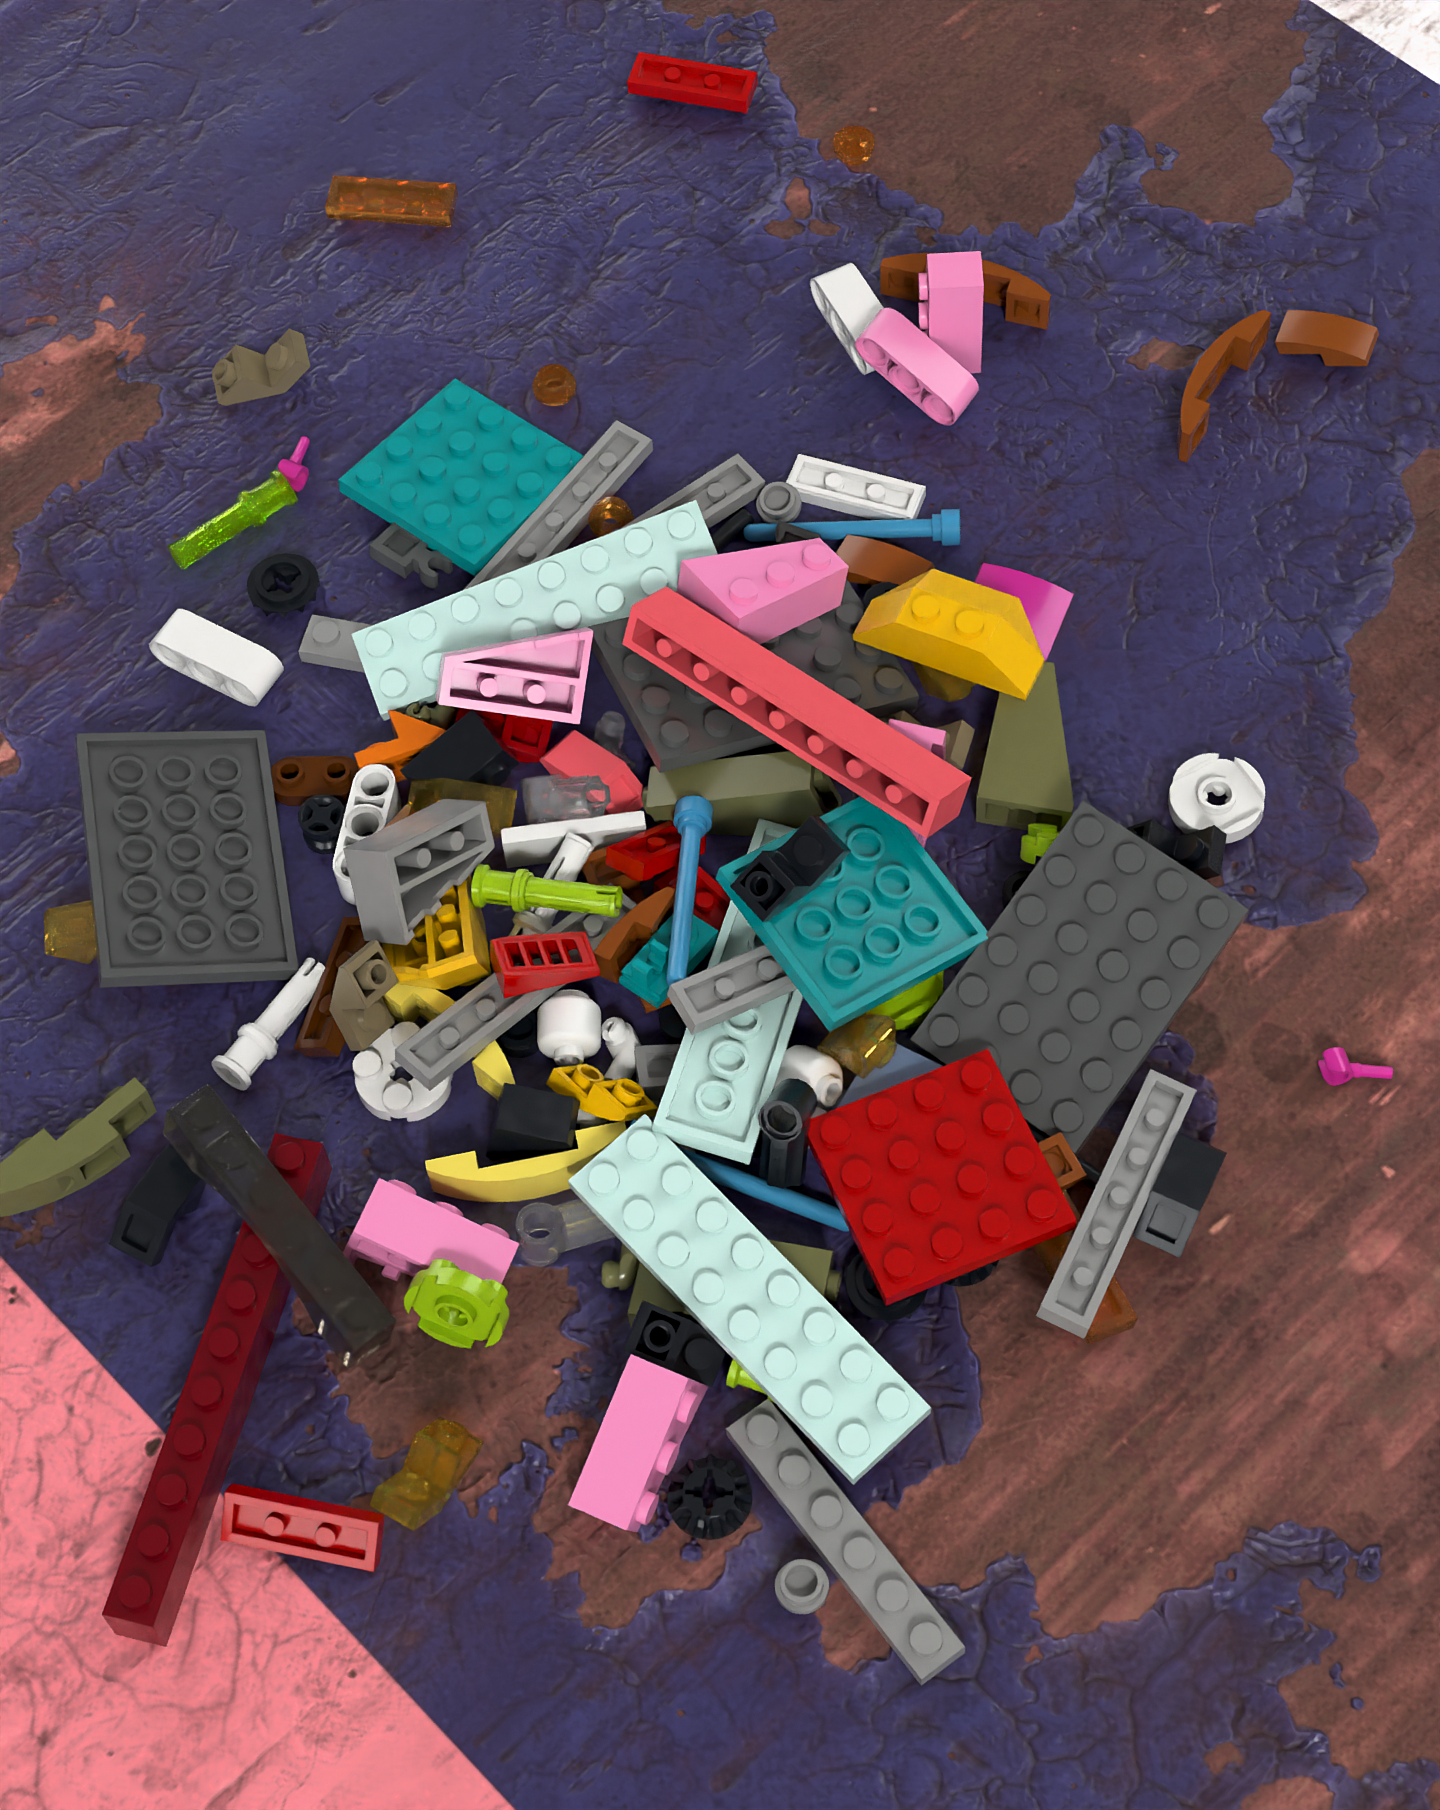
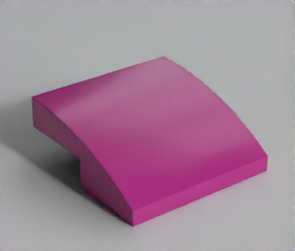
(1042, 601)

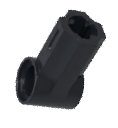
(785, 1134)

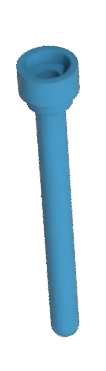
(941, 527)
(692, 820)
(758, 1188)

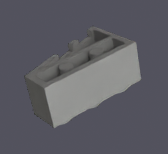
(413, 863)

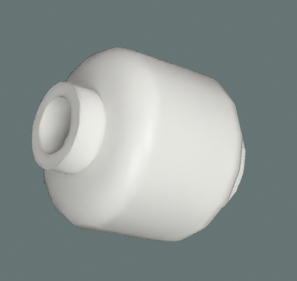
(569, 1027)
(815, 1069)

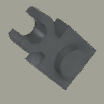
(407, 553)

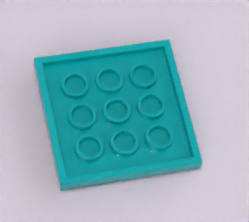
(460, 475)
(871, 924)

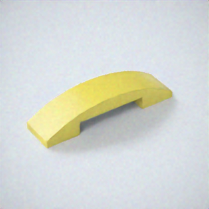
(410, 1002)
(518, 1180)

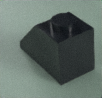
(465, 753)

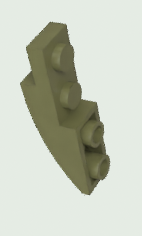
(91, 1146)

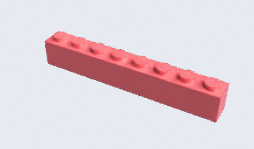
(797, 711)

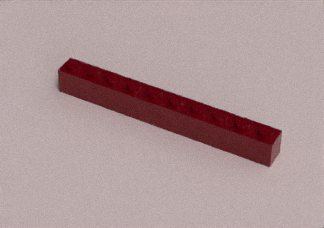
(209, 1417)

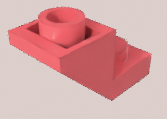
(581, 756)

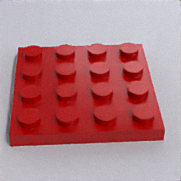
(938, 1176)

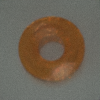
(853, 145)
(554, 385)
(609, 508)

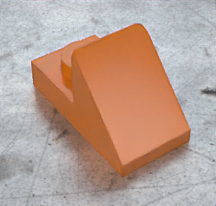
(410, 740)

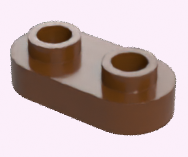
(312, 778)

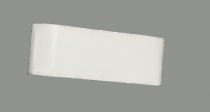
(847, 307)
(216, 657)
(364, 815)

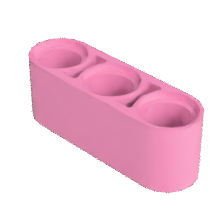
(917, 366)

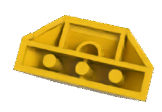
(957, 631)
(446, 947)

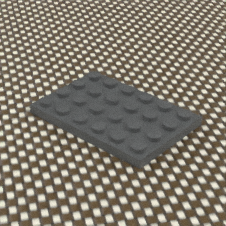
(688, 729)
(184, 858)
(1083, 973)

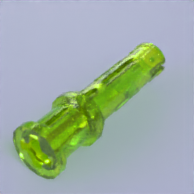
(250, 509)

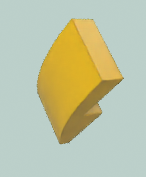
(610, 1099)

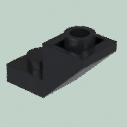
(1197, 851)
(787, 875)
(1179, 1194)
(154, 1206)
(674, 1344)

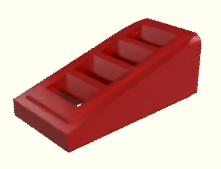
(530, 977)

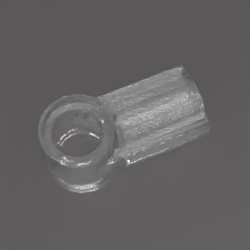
(560, 799)
(569, 1226)

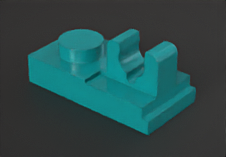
(648, 969)

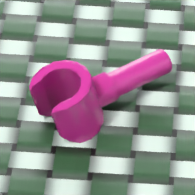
(292, 469)
(1338, 1070)

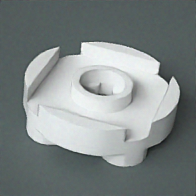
(1207, 774)
(392, 1098)

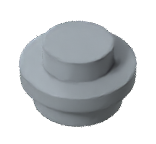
(778, 502)
(801, 1586)

